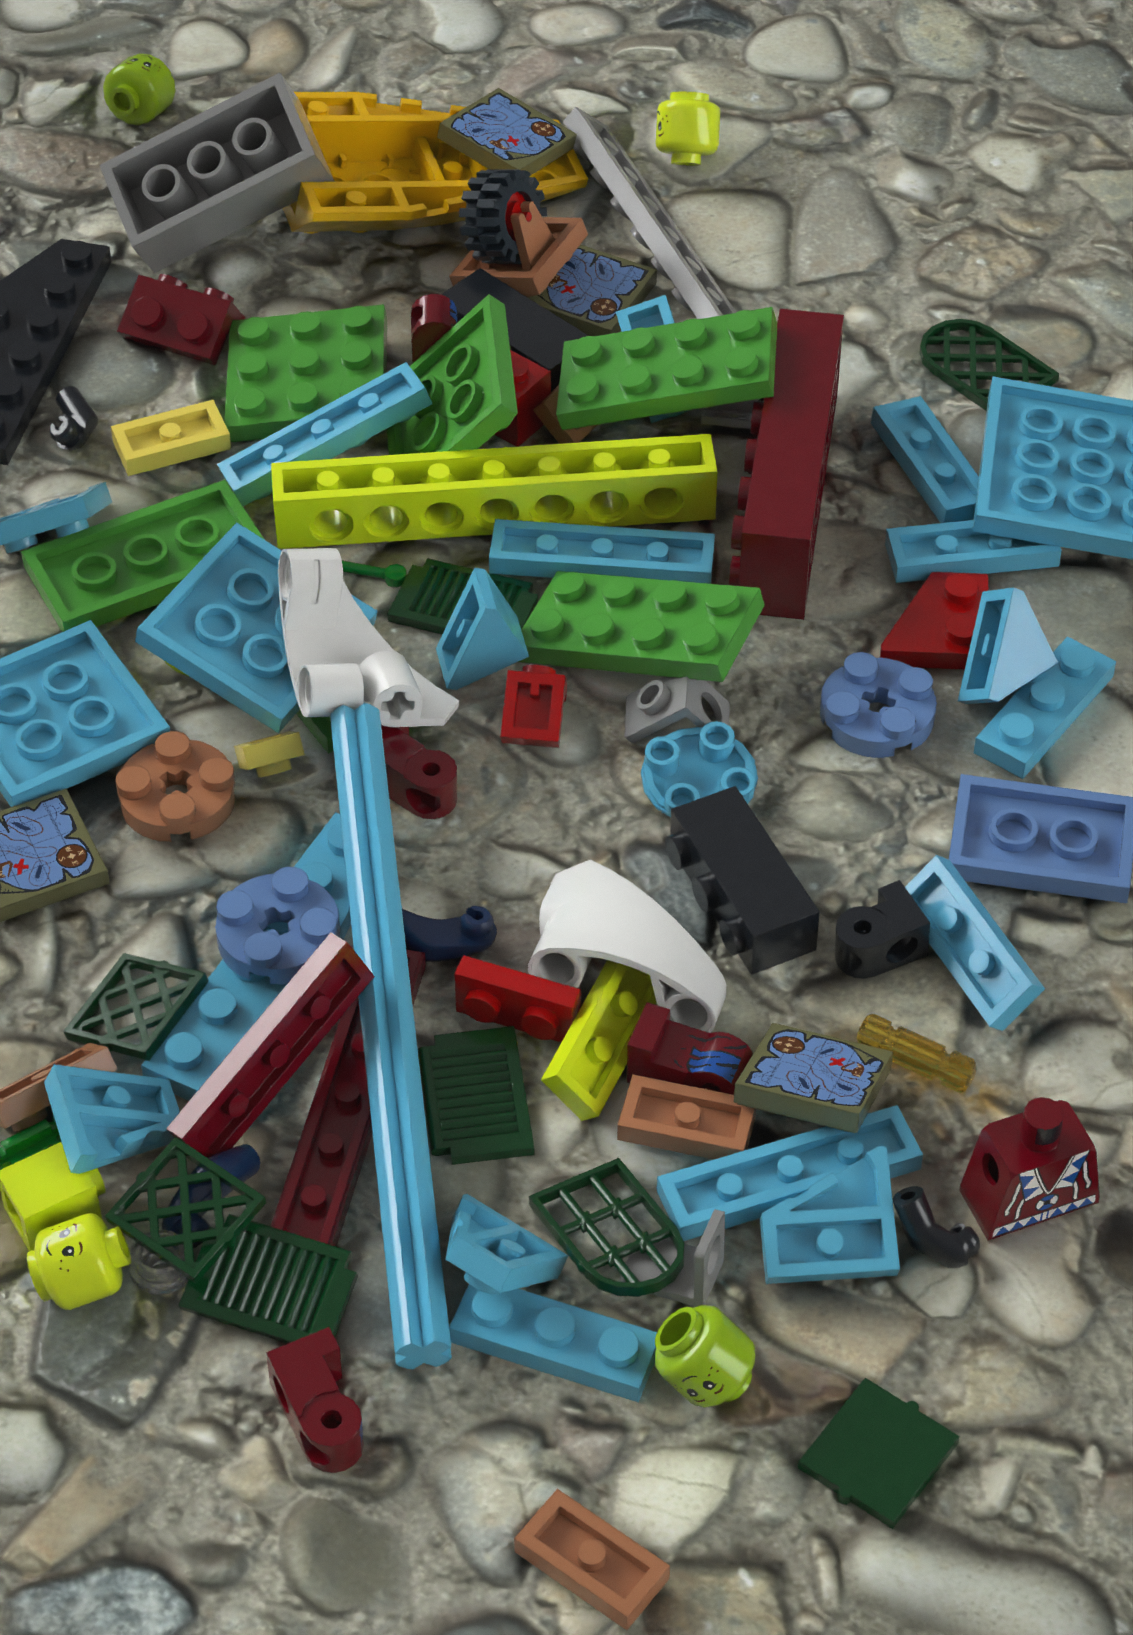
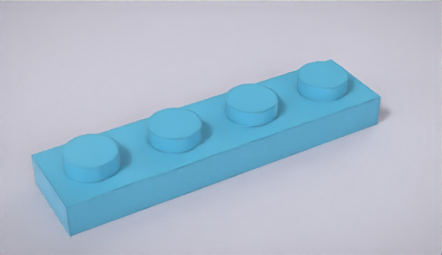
(327, 431)
(547, 547)
(768, 1174)

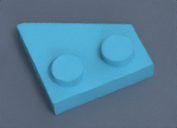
(63, 515)
(108, 1114)
(835, 1227)
(497, 1251)

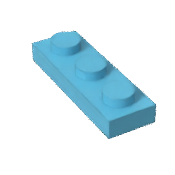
(928, 458)
(957, 549)
(1044, 708)
(973, 945)
(557, 1339)

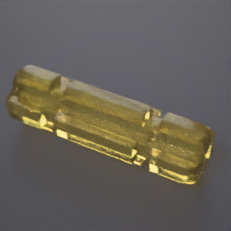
(918, 1053)

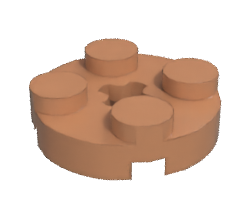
(172, 762)

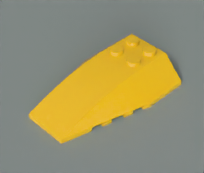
(394, 167)

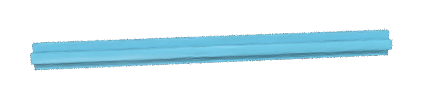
(390, 1044)

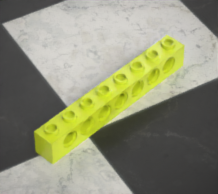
(469, 489)

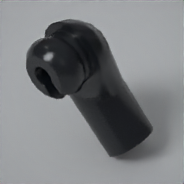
(78, 420)
(923, 1233)

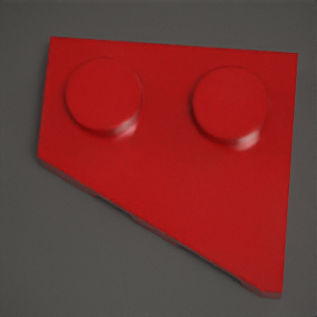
(938, 622)

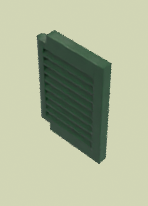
(434, 590)
(475, 1096)
(273, 1284)

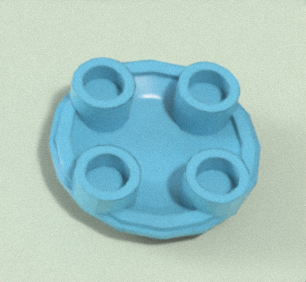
(695, 765)

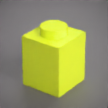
(45, 1192)

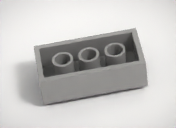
(215, 173)

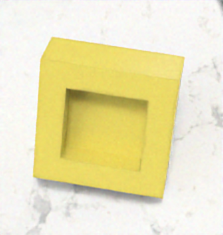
(270, 754)

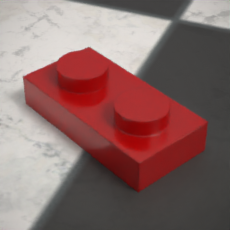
(515, 999)

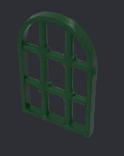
(616, 1208)

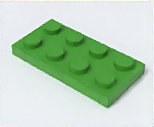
(667, 368)
(131, 558)
(641, 625)

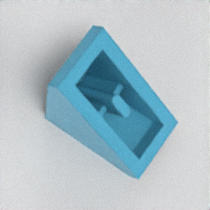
(480, 634)
(1004, 648)

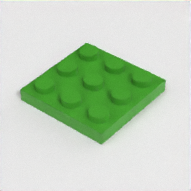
(299, 364)
(468, 384)

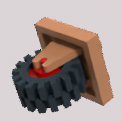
(511, 235)

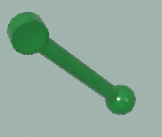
(393, 574)

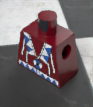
(1030, 1169)

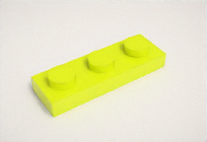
(597, 1040)

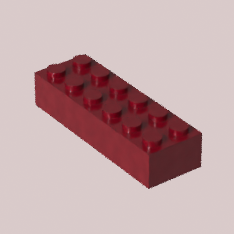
(788, 464)

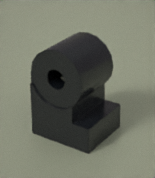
(881, 935)

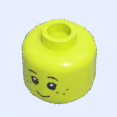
(687, 127)
(78, 1261)

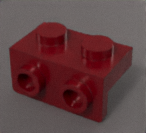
(178, 318)

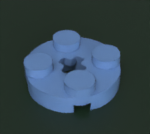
(881, 680)
(268, 899)

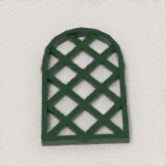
(1045, 375)

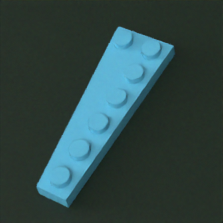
(234, 1003)

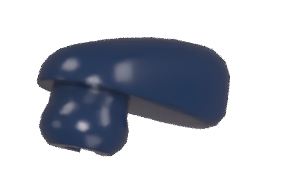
(450, 937)
(239, 1161)

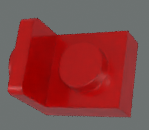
(533, 706)

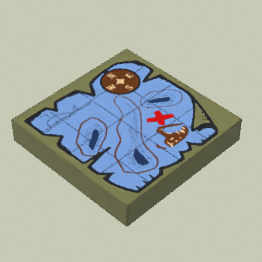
(506, 134)
(594, 288)
(45, 855)
(813, 1077)

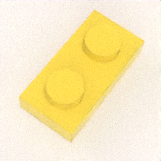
(171, 437)

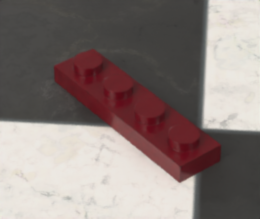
(272, 1048)

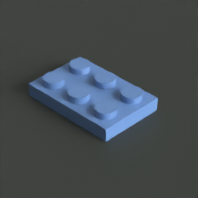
(1043, 838)

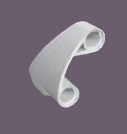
(340, 655)
(609, 918)

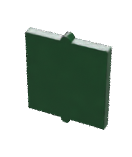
(878, 1452)

